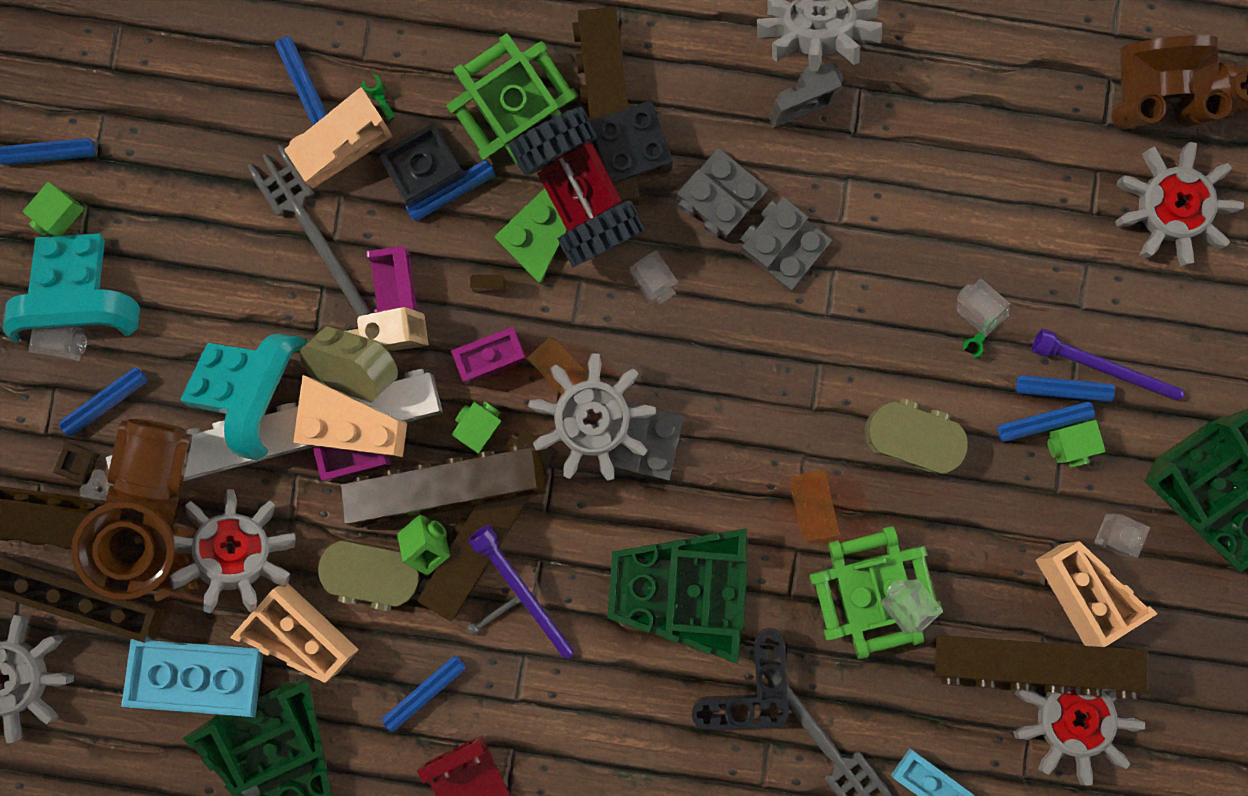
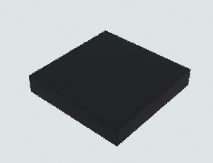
(421, 165)

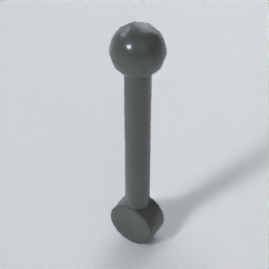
(474, 628)

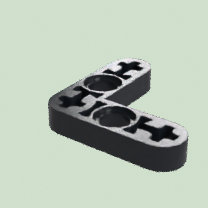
(765, 694)

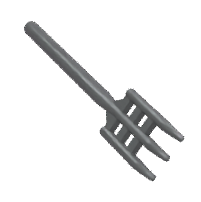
(295, 204)
(841, 764)

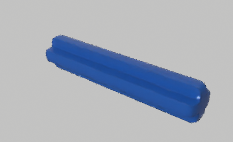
(300, 79)
(47, 151)
(473, 177)
(1065, 388)
(103, 401)
(1046, 421)
(423, 693)

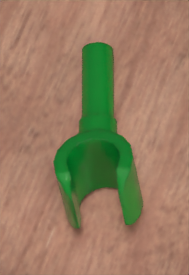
(378, 94)
(978, 339)

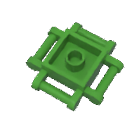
(509, 96)
(864, 586)

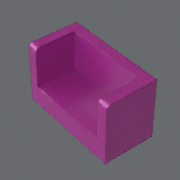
(392, 278)
(489, 356)
(340, 463)

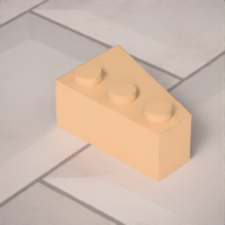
(338, 139)
(344, 423)
(1091, 595)
(296, 634)

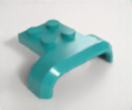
(67, 290)
(241, 386)

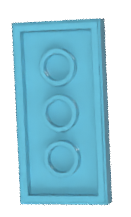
(193, 678)

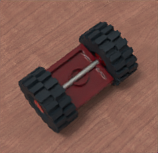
(577, 185)

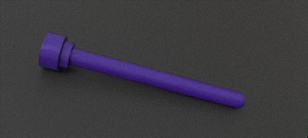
(1048, 344)
(485, 542)

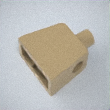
(393, 328)

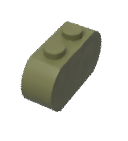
(349, 363)
(916, 437)
(368, 574)

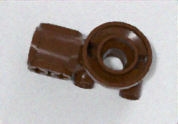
(1178, 69)
(144, 478)

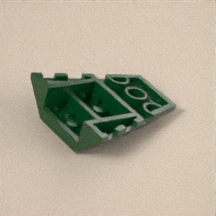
(1208, 484)
(685, 591)
(270, 752)

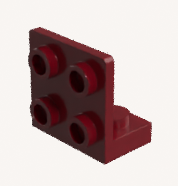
(464, 772)

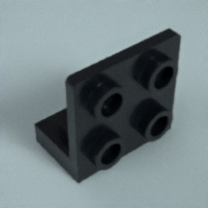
(632, 142)

